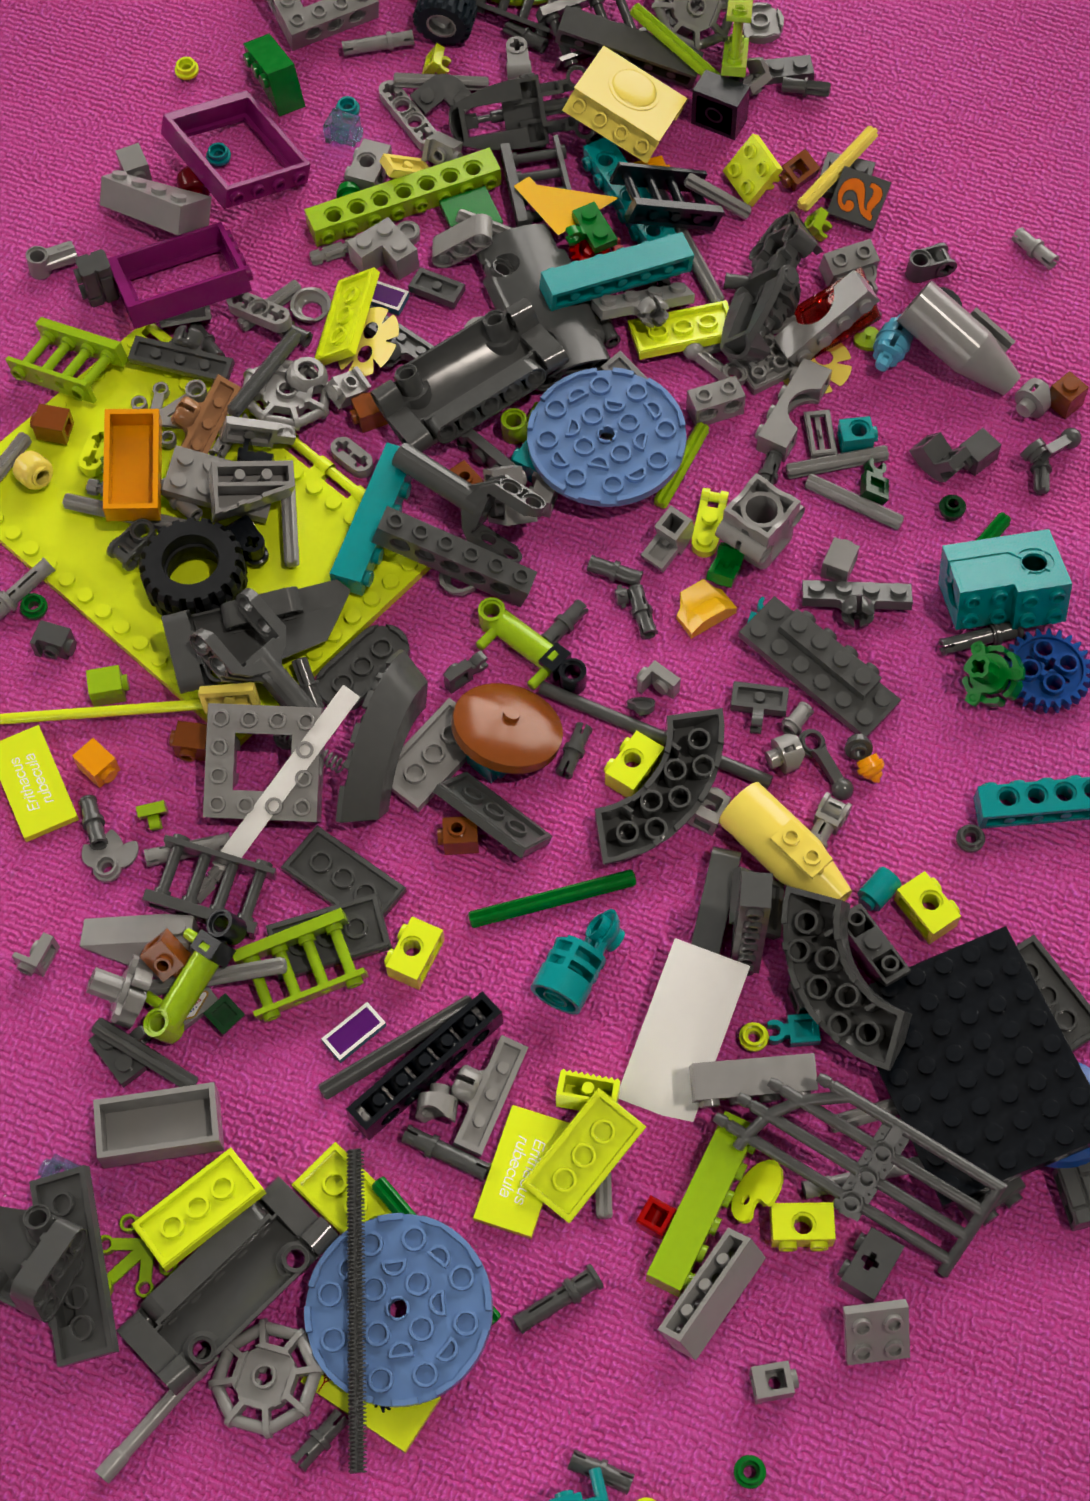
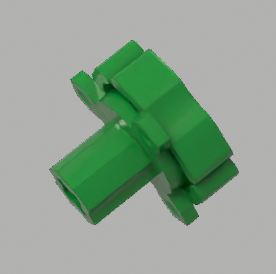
(990, 675)

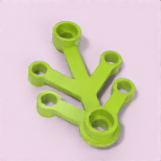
(138, 1253)

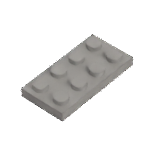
(189, 481)
(428, 759)

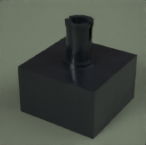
(720, 104)

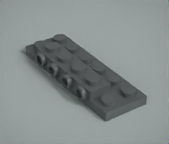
(820, 666)
(85, 1320)

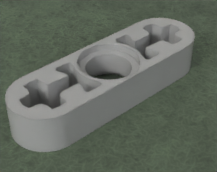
(265, 319)

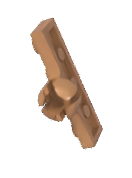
(204, 419)

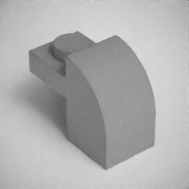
(672, 538)

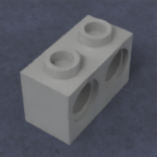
(716, 401)

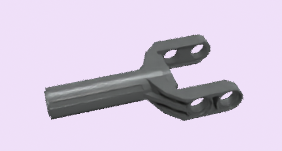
(472, 499)
(264, 664)

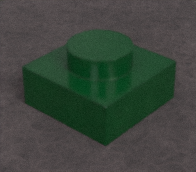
(224, 1014)

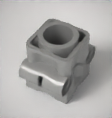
(760, 521)

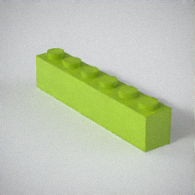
(699, 1211)

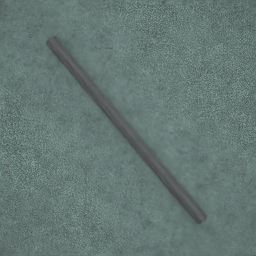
(355, 1312)

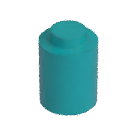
(878, 889)

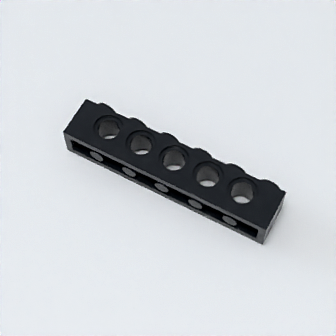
(425, 1065)

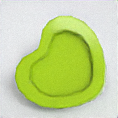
(866, 339)

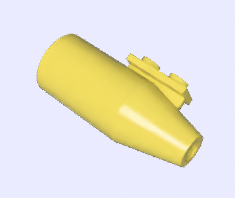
(782, 843)

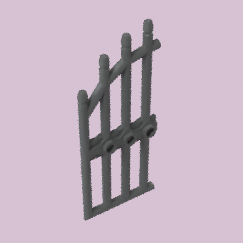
(870, 1171)

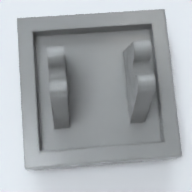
(876, 1332)

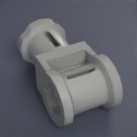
(829, 817)

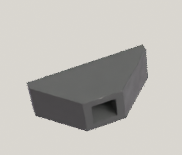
(873, 949)

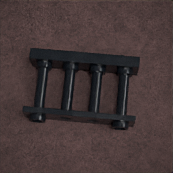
(665, 212)

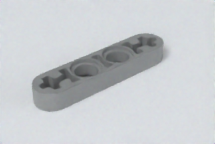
(407, 116)

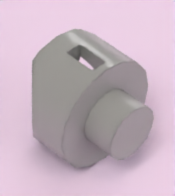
(1033, 403)
(785, 753)
(436, 1103)

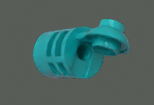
(575, 964)

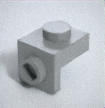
(758, 75)

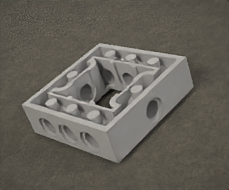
(321, 19)
(226, 720)

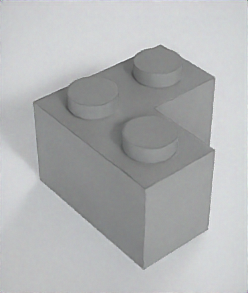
(384, 245)
(500, 512)

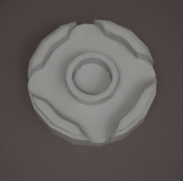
(765, 24)

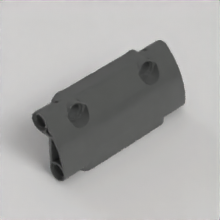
(514, 271)
(469, 377)
(225, 1285)

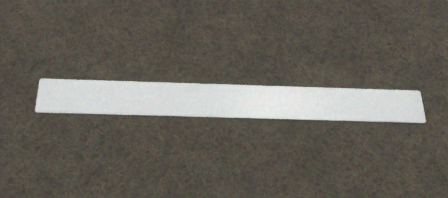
(285, 779)

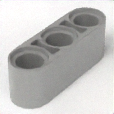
(462, 241)

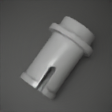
(794, 723)

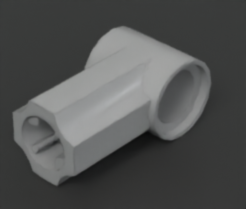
(44, 260)

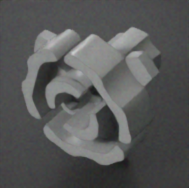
(124, 992)

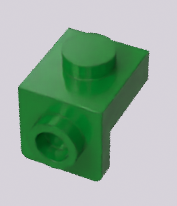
(725, 566)

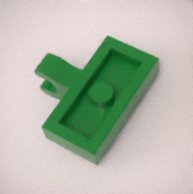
(592, 227)

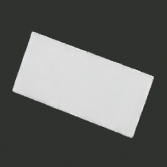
(682, 1028)

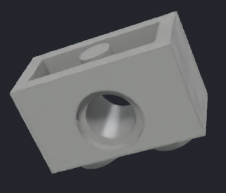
(366, 168)

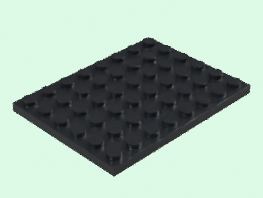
(985, 1065)

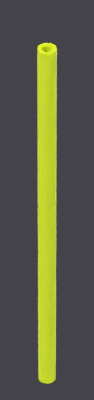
(100, 711)

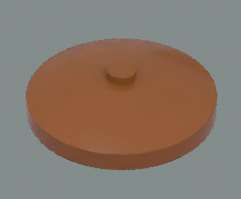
(506, 728)

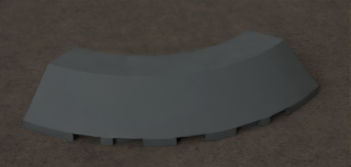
(379, 739)
(671, 792)
(832, 985)

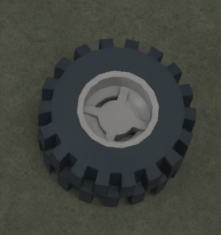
(445, 20)

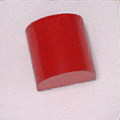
(655, 1217)

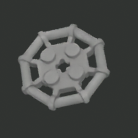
(695, 21)
(290, 404)
(274, 1393)

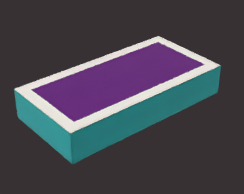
(390, 298)
(353, 1032)

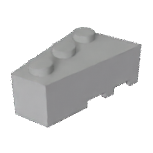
(248, 485)

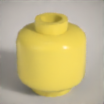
(32, 470)

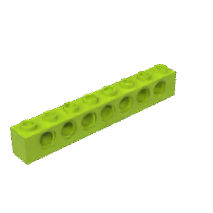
(401, 196)

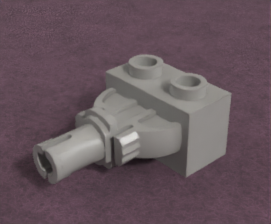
(844, 260)

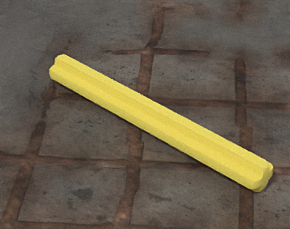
(835, 170)

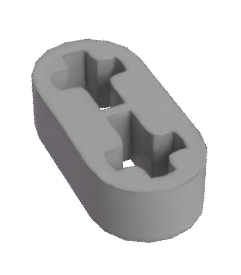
(355, 453)

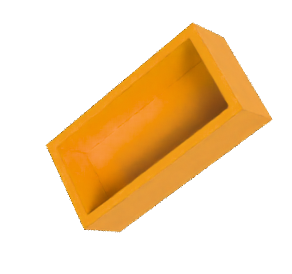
(132, 464)

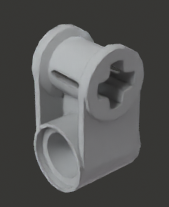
(517, 57)

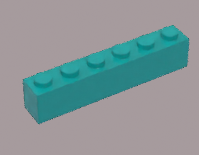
(616, 271)
(358, 554)

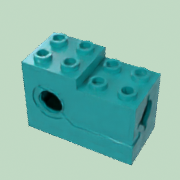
(1005, 580)

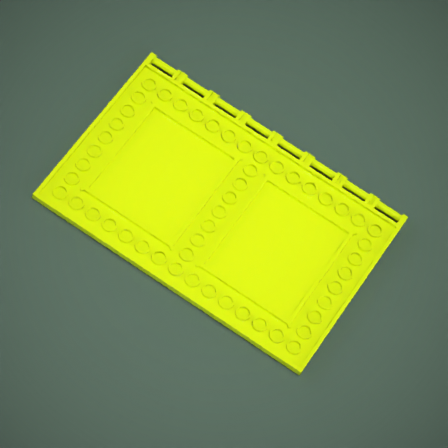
(115, 599)

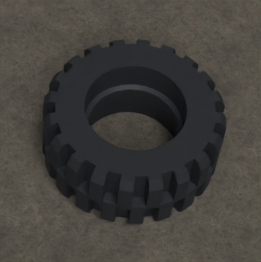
(185, 542)

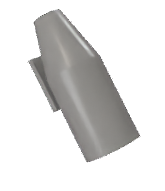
(961, 339)

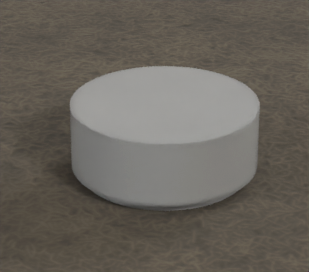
(410, 230)

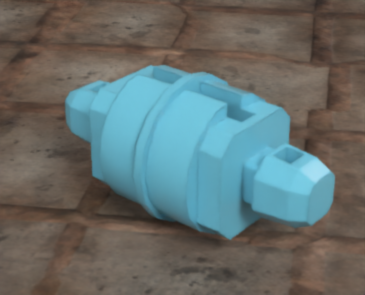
(891, 344)

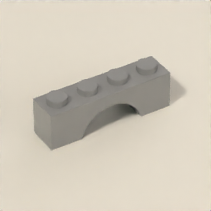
(851, 300)
(806, 386)

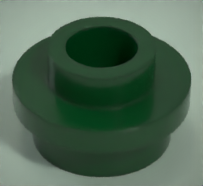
(952, 513)

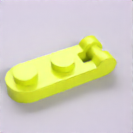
(704, 541)

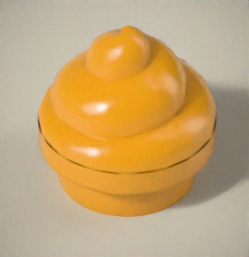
(871, 768)

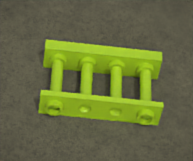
(736, 46)
(68, 339)
(305, 935)

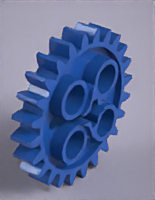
(1059, 653)

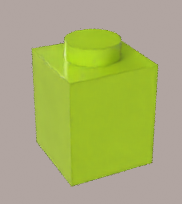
(107, 685)

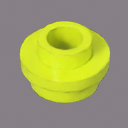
(186, 68)
(757, 1029)

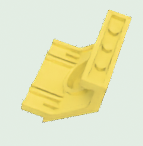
(624, 104)

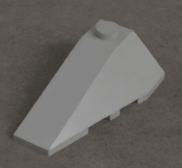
(128, 935)

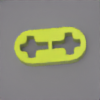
(90, 451)

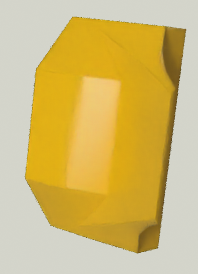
(703, 608)

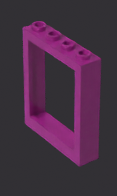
(223, 112)
(175, 252)

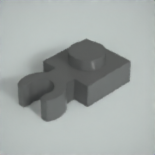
(461, 673)

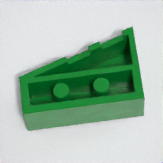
(274, 73)

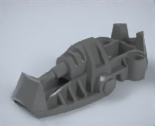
(521, 110)
(772, 290)

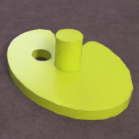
(759, 1184)

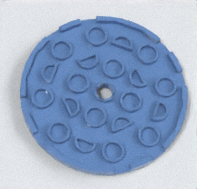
(601, 472)
(445, 1316)

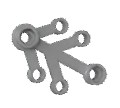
(191, 388)

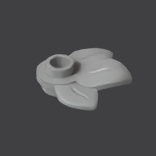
(114, 855)

